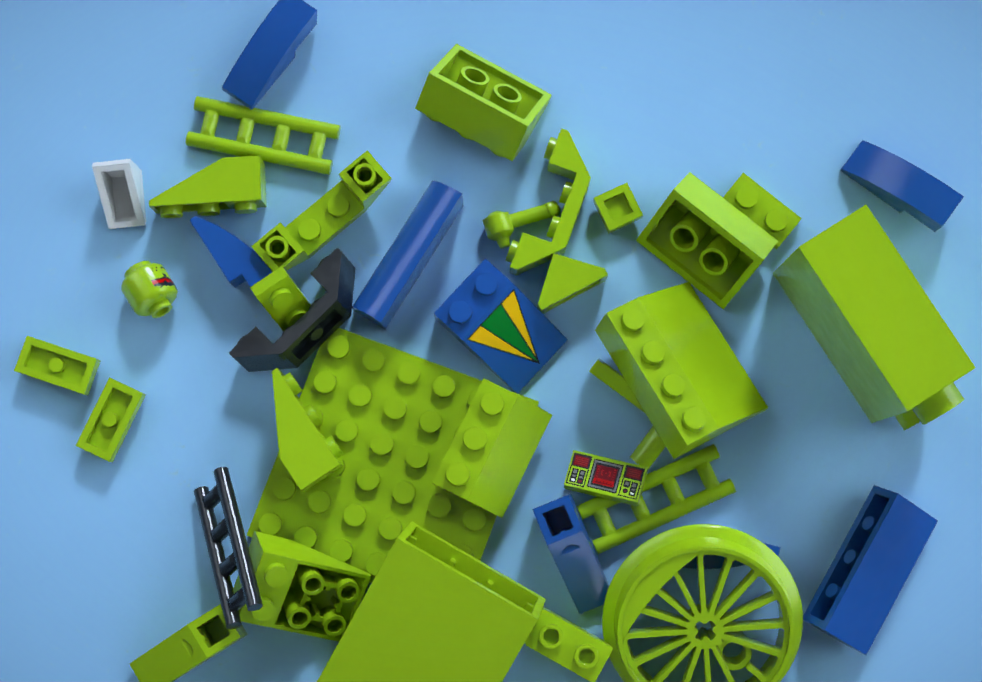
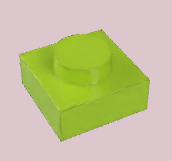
(617, 207)

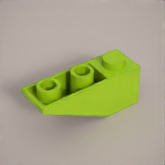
(223, 185)
(300, 441)
(187, 648)

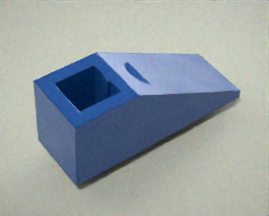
(573, 552)

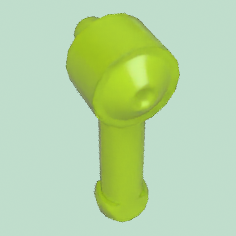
(501, 224)

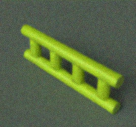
(283, 123)
(679, 505)

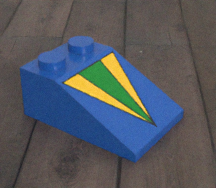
(500, 326)

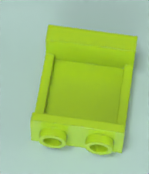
(569, 645)

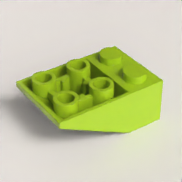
(302, 588)

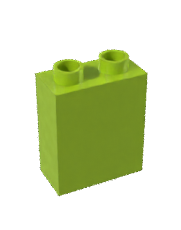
(875, 322)
(434, 618)

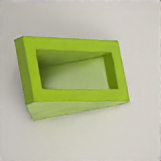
(568, 279)

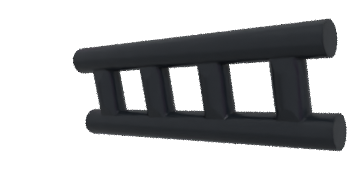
(239, 559)

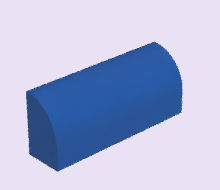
(409, 254)
(870, 569)

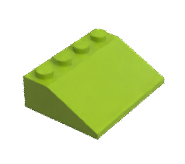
(679, 367)

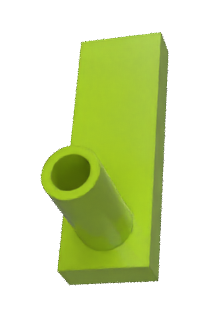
(652, 444)

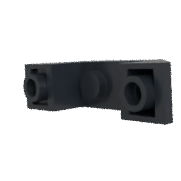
(322, 319)

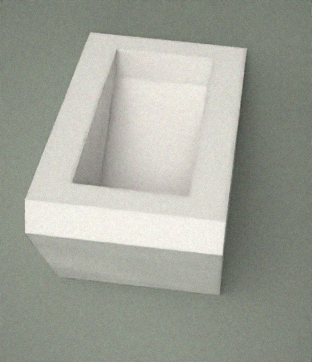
(121, 192)

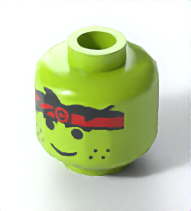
(149, 289)

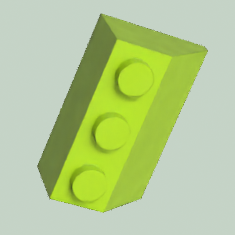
(482, 101)
(706, 240)
(492, 448)

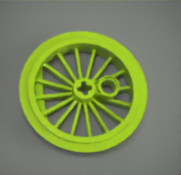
(657, 562)

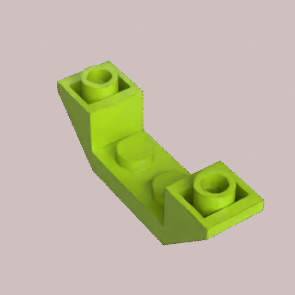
(566, 162)
(326, 218)

